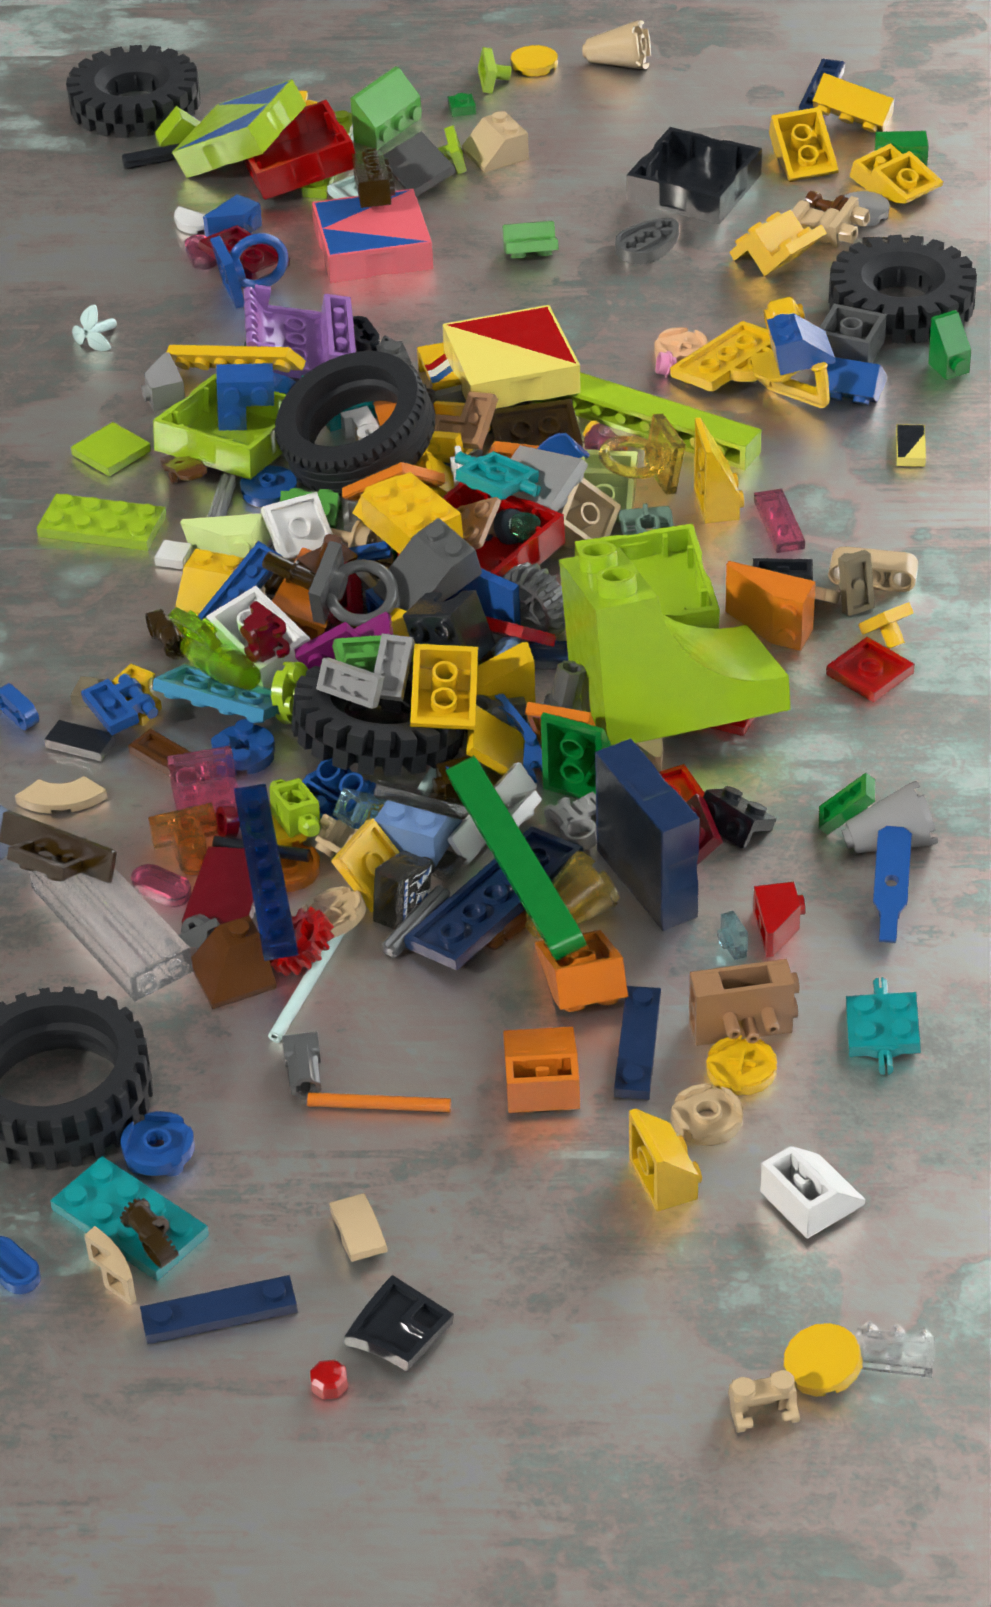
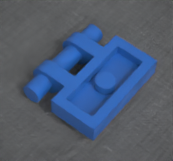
(111, 707)

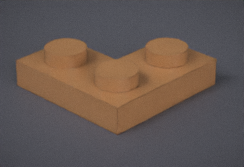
(474, 420)

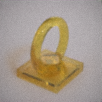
(662, 458)

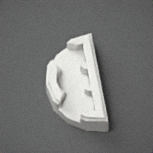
(188, 220)

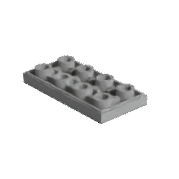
(556, 475)

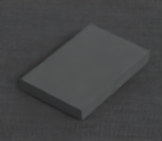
(419, 164)

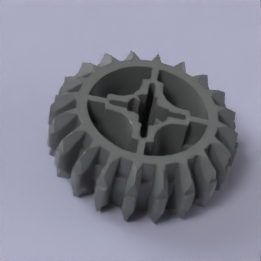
(539, 598)

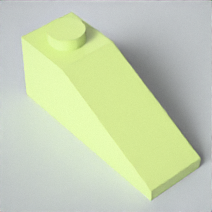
(226, 534)

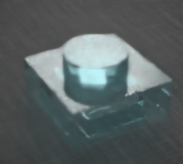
(733, 935)

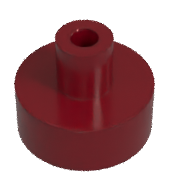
(227, 821)

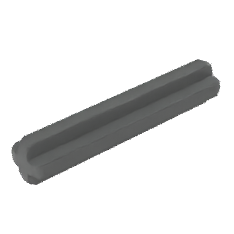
(395, 942)

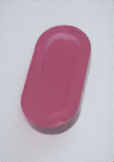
(197, 257)
(161, 885)

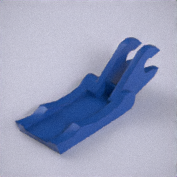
(532, 750)

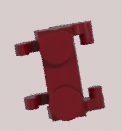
(264, 633)

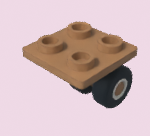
(483, 523)

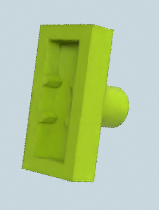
(490, 71)
(453, 150)

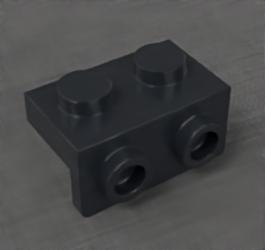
(736, 816)

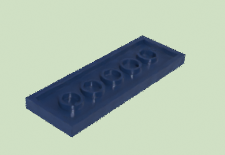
(482, 906)

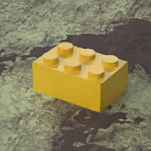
(405, 508)

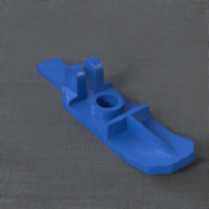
(894, 865)

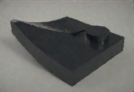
(398, 1324)

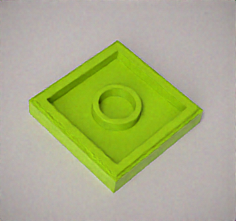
(111, 449)

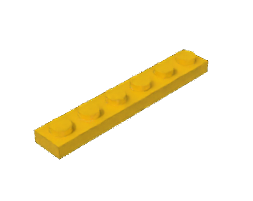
(209, 356)

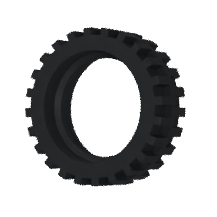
(95, 1120)

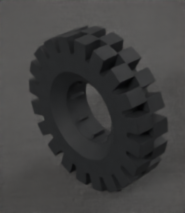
(98, 82)
(936, 271)

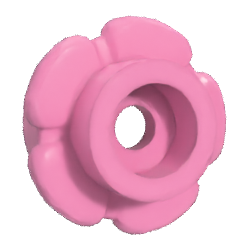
(664, 362)

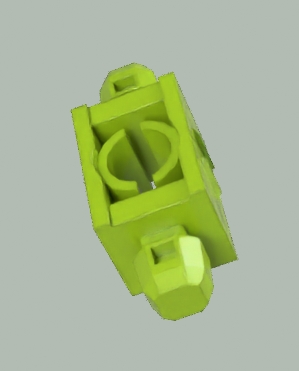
(295, 807)

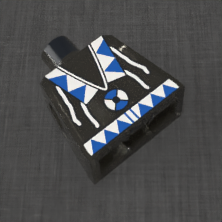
(400, 887)

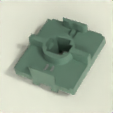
(639, 519)

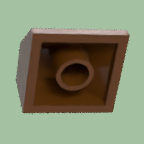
(232, 964)

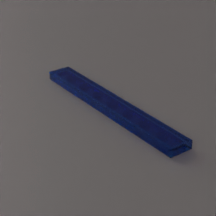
(265, 873)

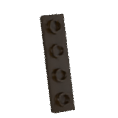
(54, 851)

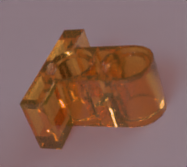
(186, 833)

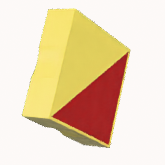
(513, 356)

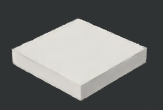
(296, 524)

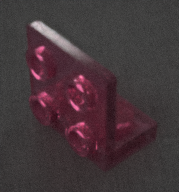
(203, 778)

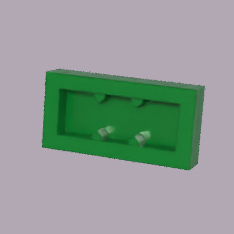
(847, 803)

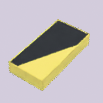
(910, 445)

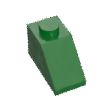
(905, 141)
(949, 346)

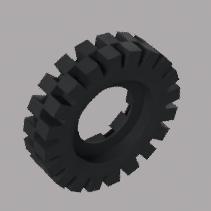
(326, 729)

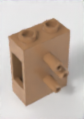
(742, 1001)

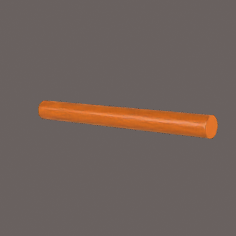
(379, 1102)

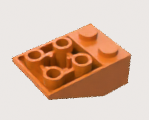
(541, 1069)

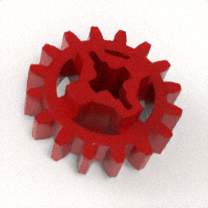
(311, 933)

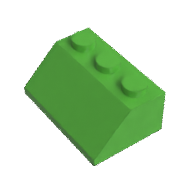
(384, 109)

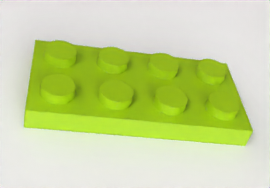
(101, 522)

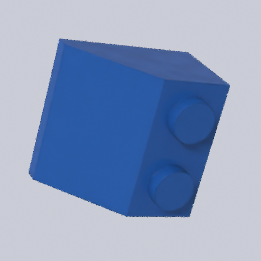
(798, 343)
(855, 381)

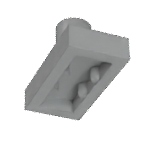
(394, 664)
(350, 682)

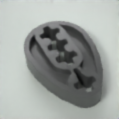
(647, 240)

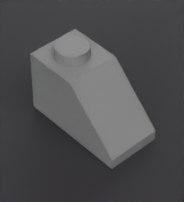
(163, 384)

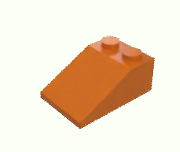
(771, 604)
(585, 975)

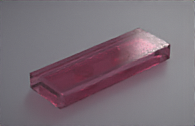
(779, 520)

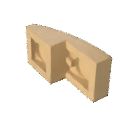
(358, 1227)
(114, 1267)

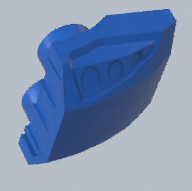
(328, 782)

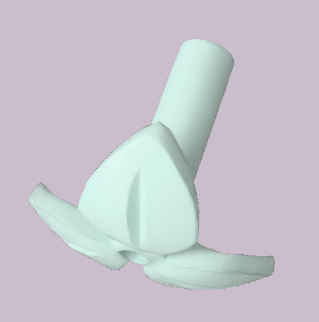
(93, 330)

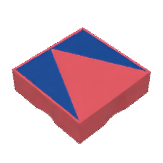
(372, 239)

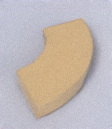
(73, 795)

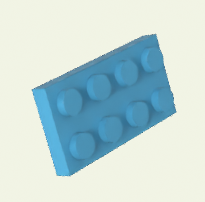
(204, 691)

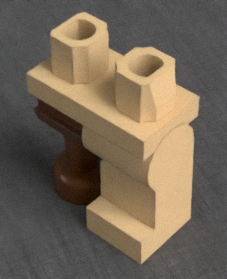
(838, 217)

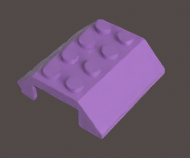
(309, 333)

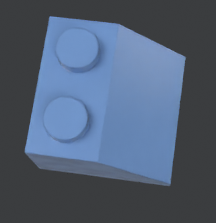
(417, 829)

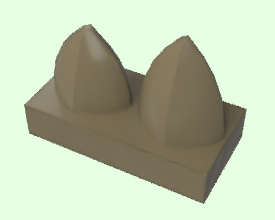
(856, 582)

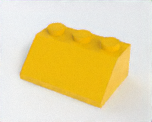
(853, 103)

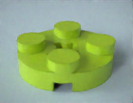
(283, 689)

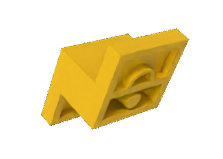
(776, 241)

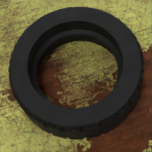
(341, 385)

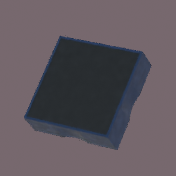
(647, 834)

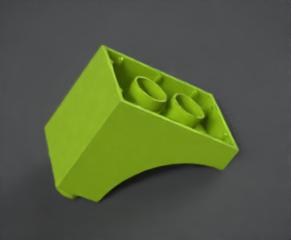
(649, 671)

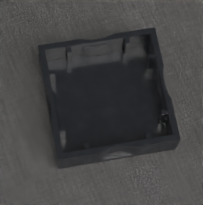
(694, 175)

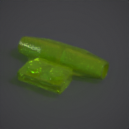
(213, 655)

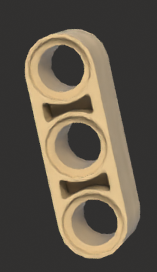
(890, 569)

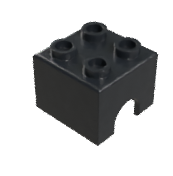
(450, 622)

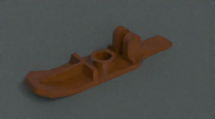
(183, 468)

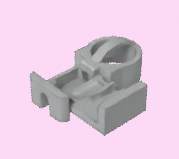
(575, 819)

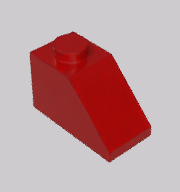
(777, 914)

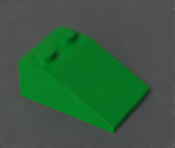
(570, 755)

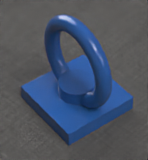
(232, 269)

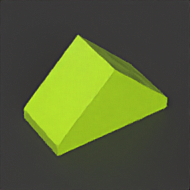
(175, 127)

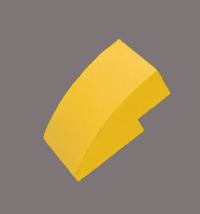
(894, 175)

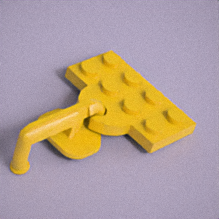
(747, 356)

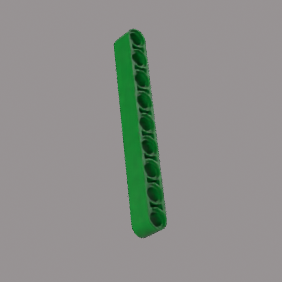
(516, 858)

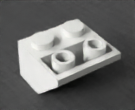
(807, 1190)

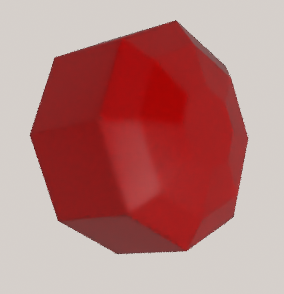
(328, 1379)

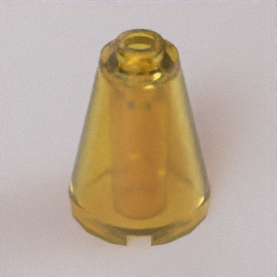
(582, 890)

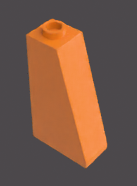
(296, 605)

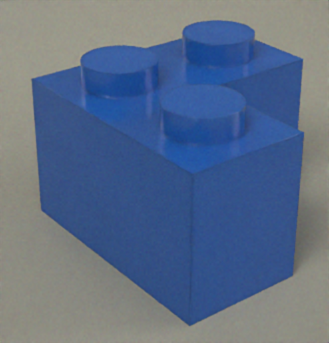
(241, 387)

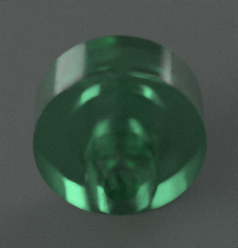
(524, 525)

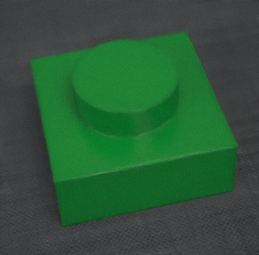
(461, 104)

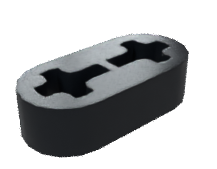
(365, 334)

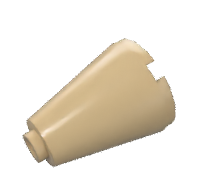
(620, 47)

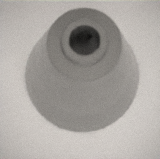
(899, 809)

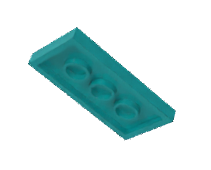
(99, 1199)

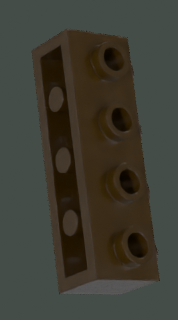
(373, 178)

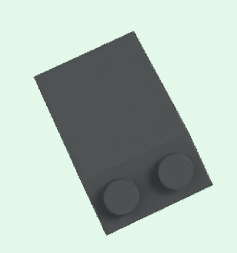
(432, 563)

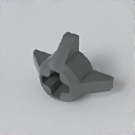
(197, 930)

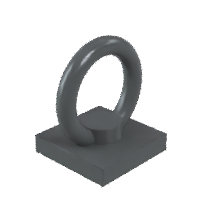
(331, 584)

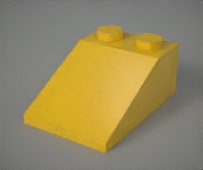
(802, 144)
(713, 479)
(444, 686)

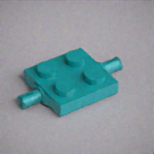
(496, 475)
(883, 1025)

